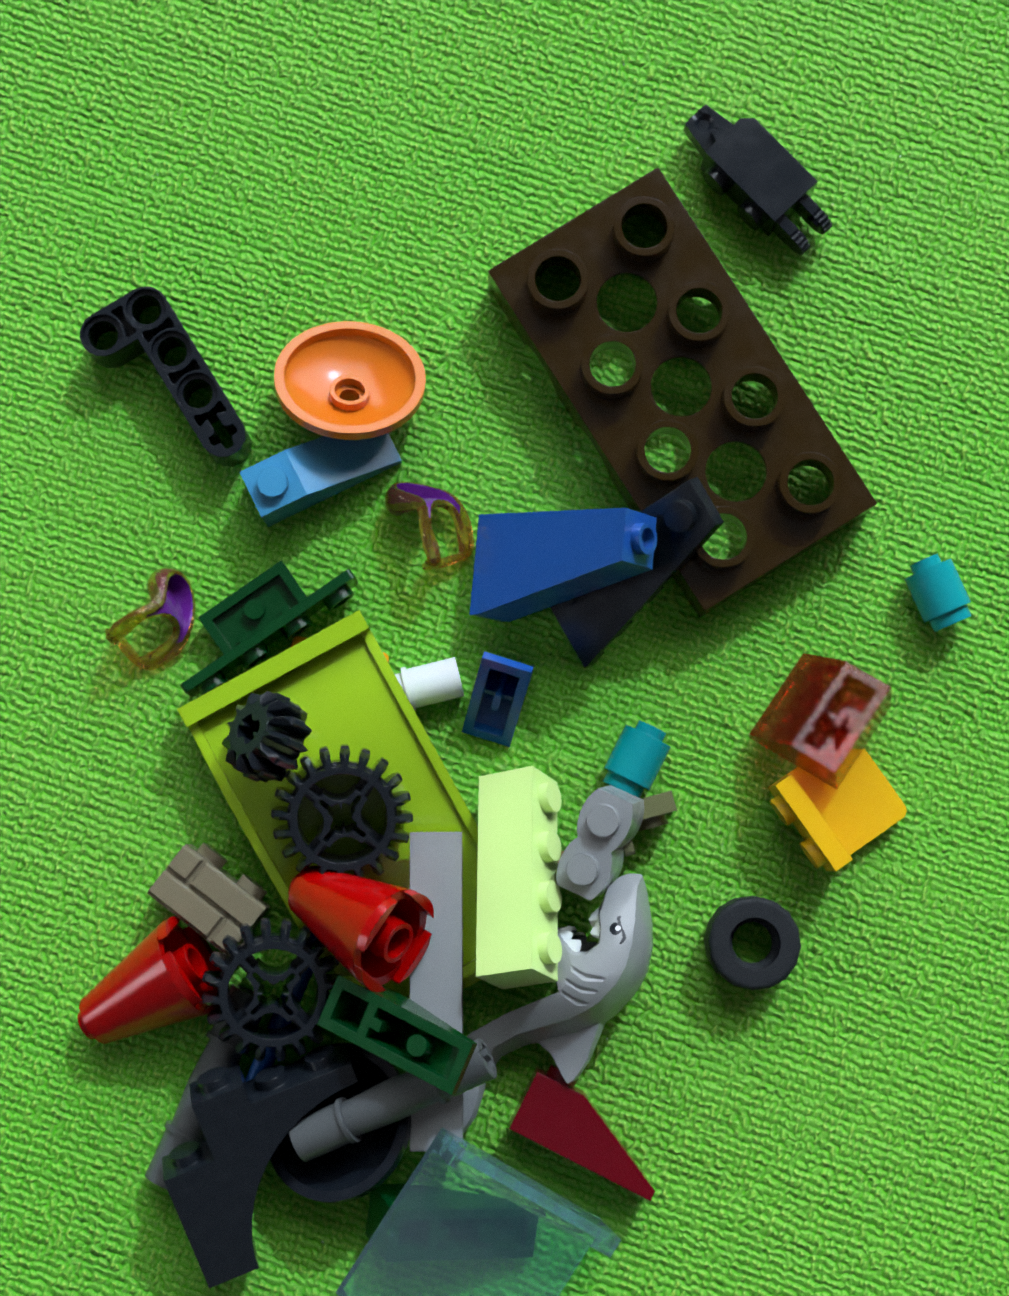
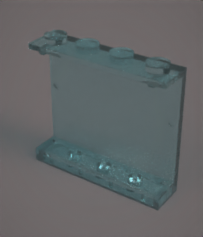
(474, 1231)

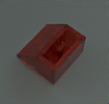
(823, 716)

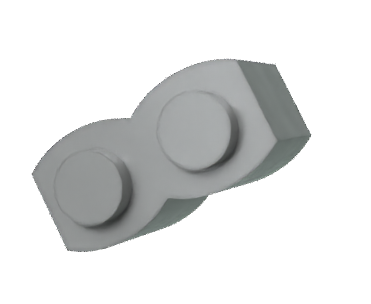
(597, 855)

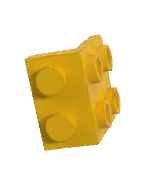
(841, 819)

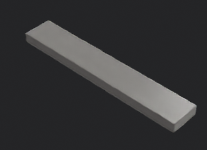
(438, 978)

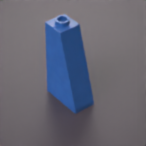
(555, 556)

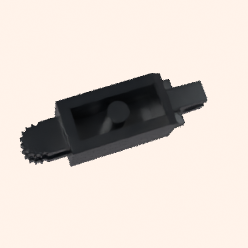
(756, 176)

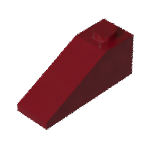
(571, 1126)

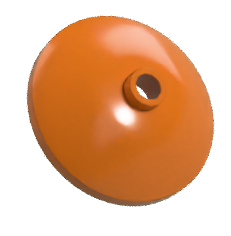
(349, 380)

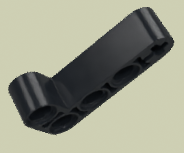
(181, 380)

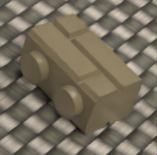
(208, 896)

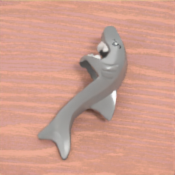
(591, 983)

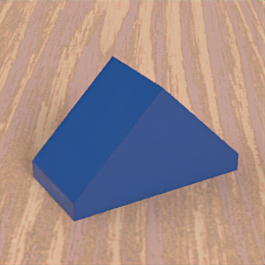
(497, 698)

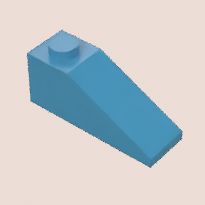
(315, 473)

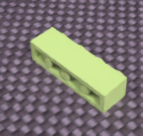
(518, 879)

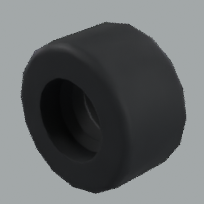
(783, 951)

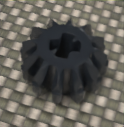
(266, 737)

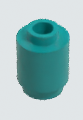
(938, 592)
(636, 758)

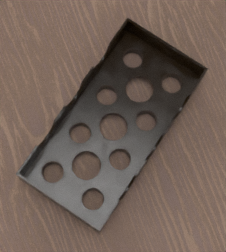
(626, 416)

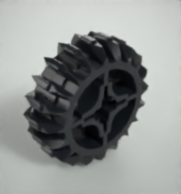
(363, 832)
(239, 1021)

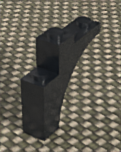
(243, 1124)

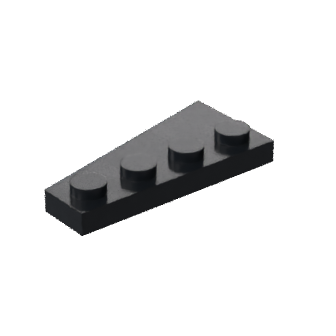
(683, 526)

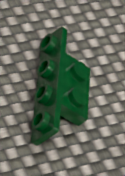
(259, 616)

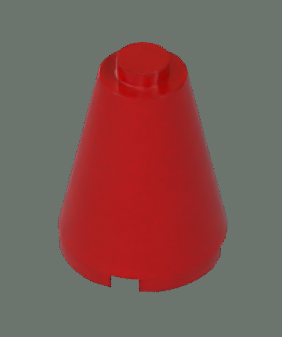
(364, 923)
(150, 986)

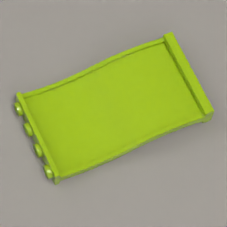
(355, 702)

